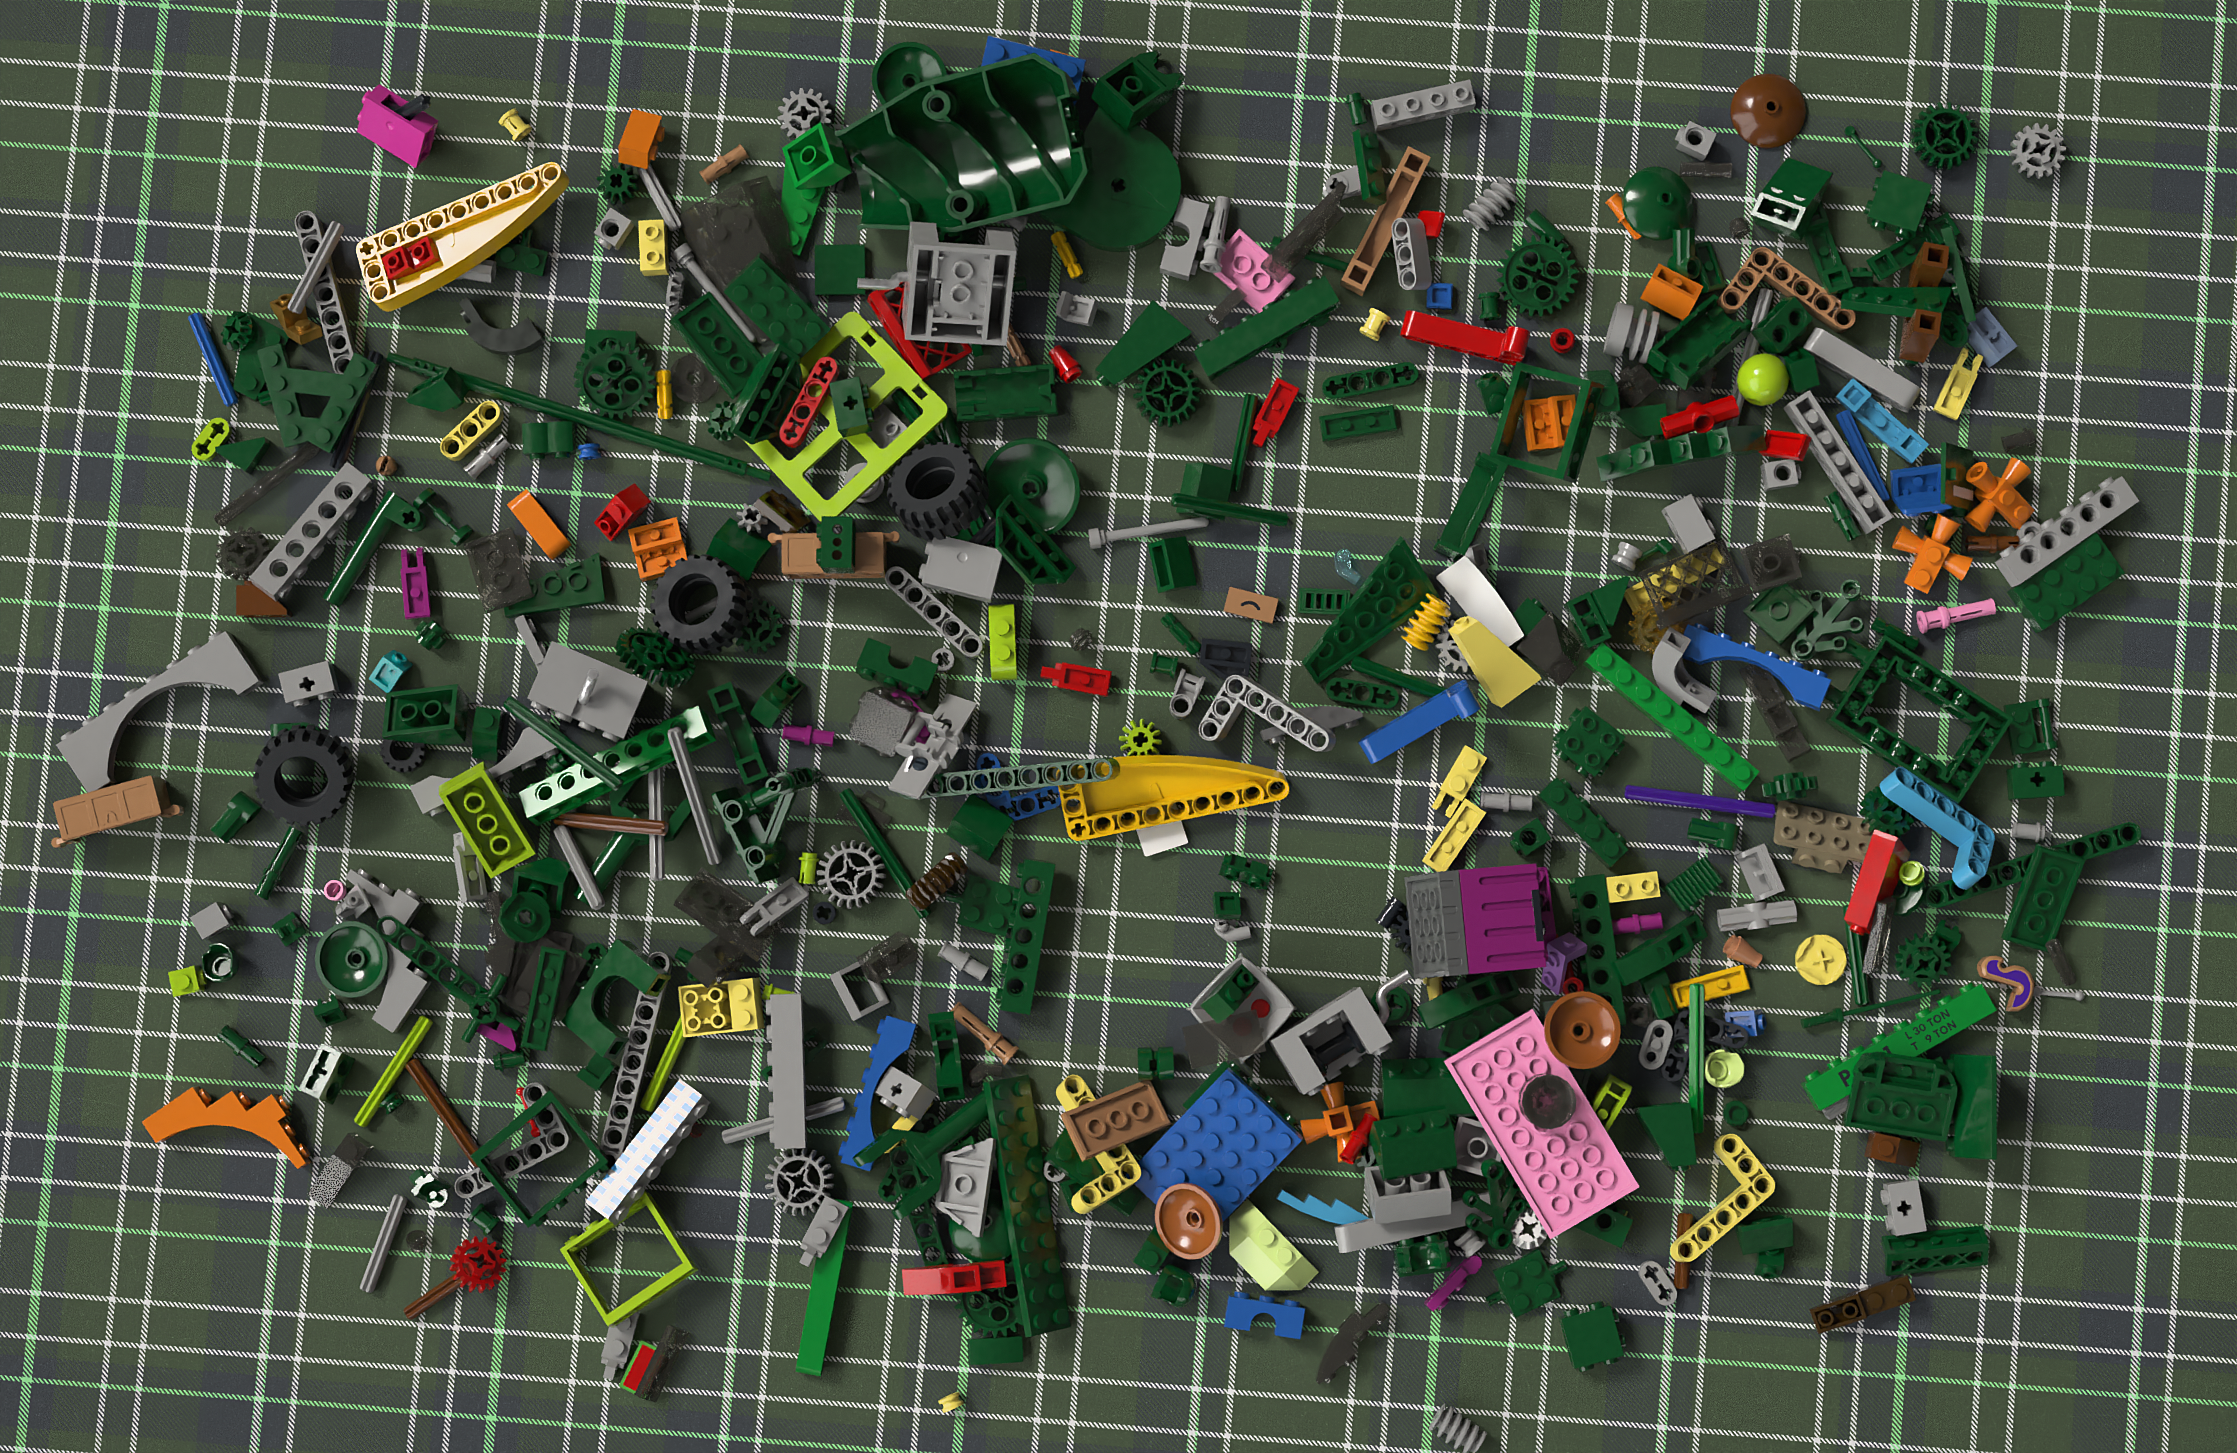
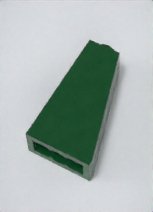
(1142, 344)

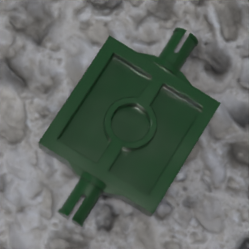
(985, 905)
(1526, 1283)

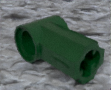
(1684, 256)
(240, 812)
(1720, 834)
(1657, 988)

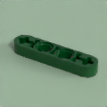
(1369, 379)
(903, 1156)

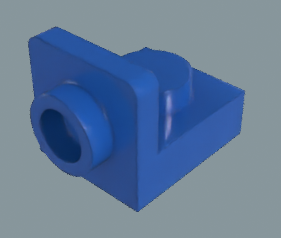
(1751, 1020)

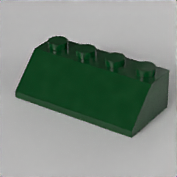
(1420, 1087)

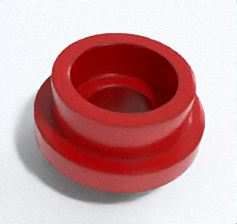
(1567, 334)

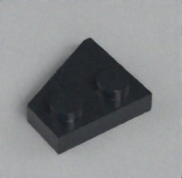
(1226, 657)

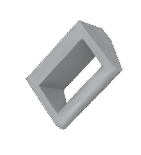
(847, 997)

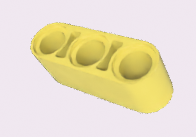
(459, 434)

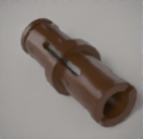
(1990, 543)

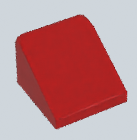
(1433, 223)

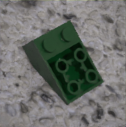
(1791, 198)

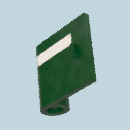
(1954, 487)

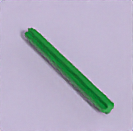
(1696, 1054)

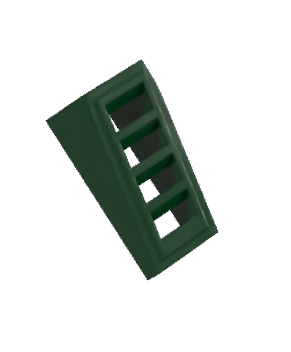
(1323, 592)

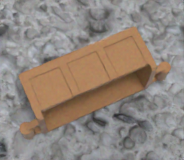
(800, 555)
(112, 808)

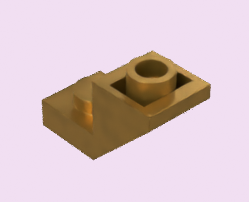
(295, 325)

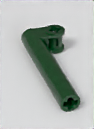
(390, 511)

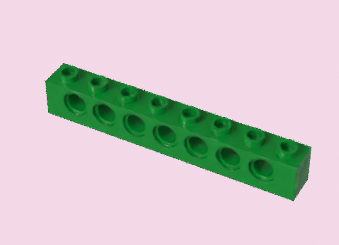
(630, 767)

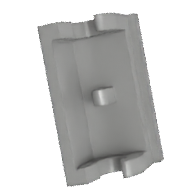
(1759, 872)

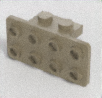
(1821, 836)

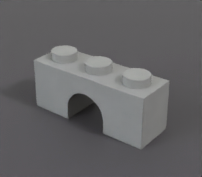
(1181, 260)

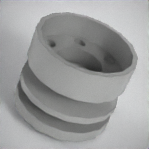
(1631, 332)

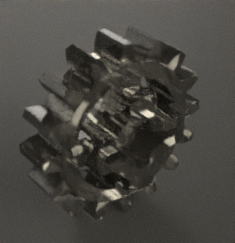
(234, 548)

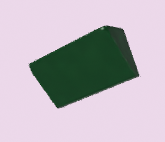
(1710, 274)

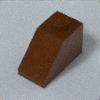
(254, 603)
(1892, 1149)

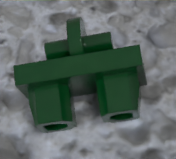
(430, 1188)

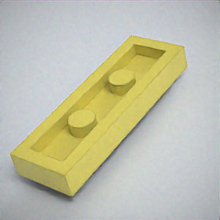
(1454, 836)

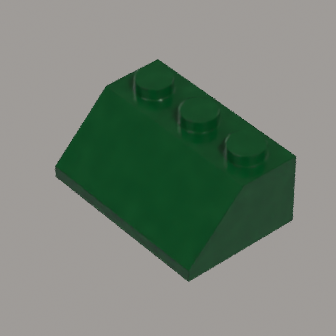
(1414, 1144)

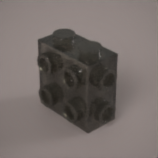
(882, 721)

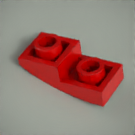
(411, 260)

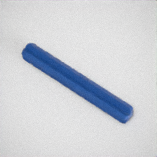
(213, 359)
(1861, 453)

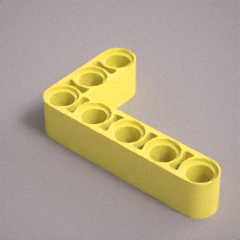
(1112, 1166)
(1729, 1204)

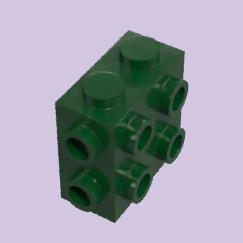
(1899, 205)
(1588, 743)
(1592, 1335)

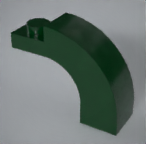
(947, 1056)

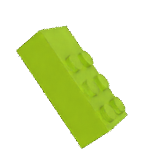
(486, 819)

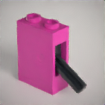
(398, 124)

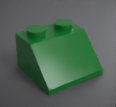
(816, 158)

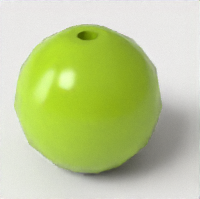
(1762, 379)

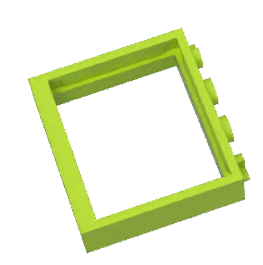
(649, 1294)

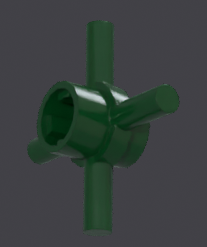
(480, 1017)

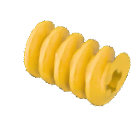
(1427, 622)

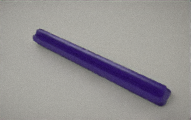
(1699, 801)

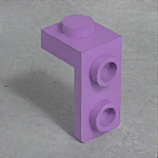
(1559, 954)

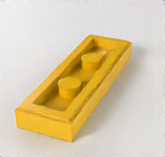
(1716, 985)

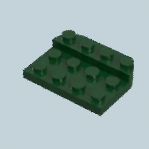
(1901, 1096)

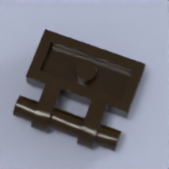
(781, 512)

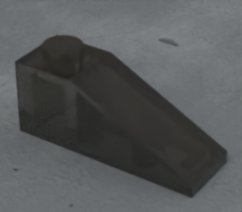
(340, 1169)

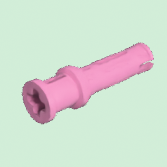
(1943, 617)

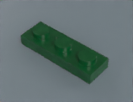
(1369, 167)

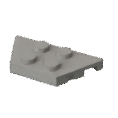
(967, 1184)

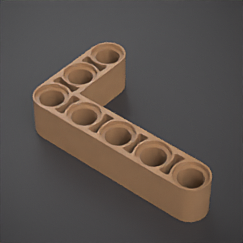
(1787, 288)

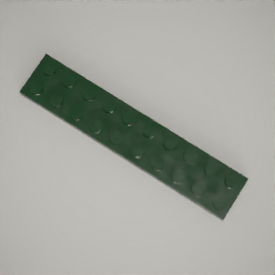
(1027, 1205)

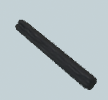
(345, 443)

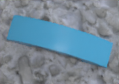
(1880, 422)

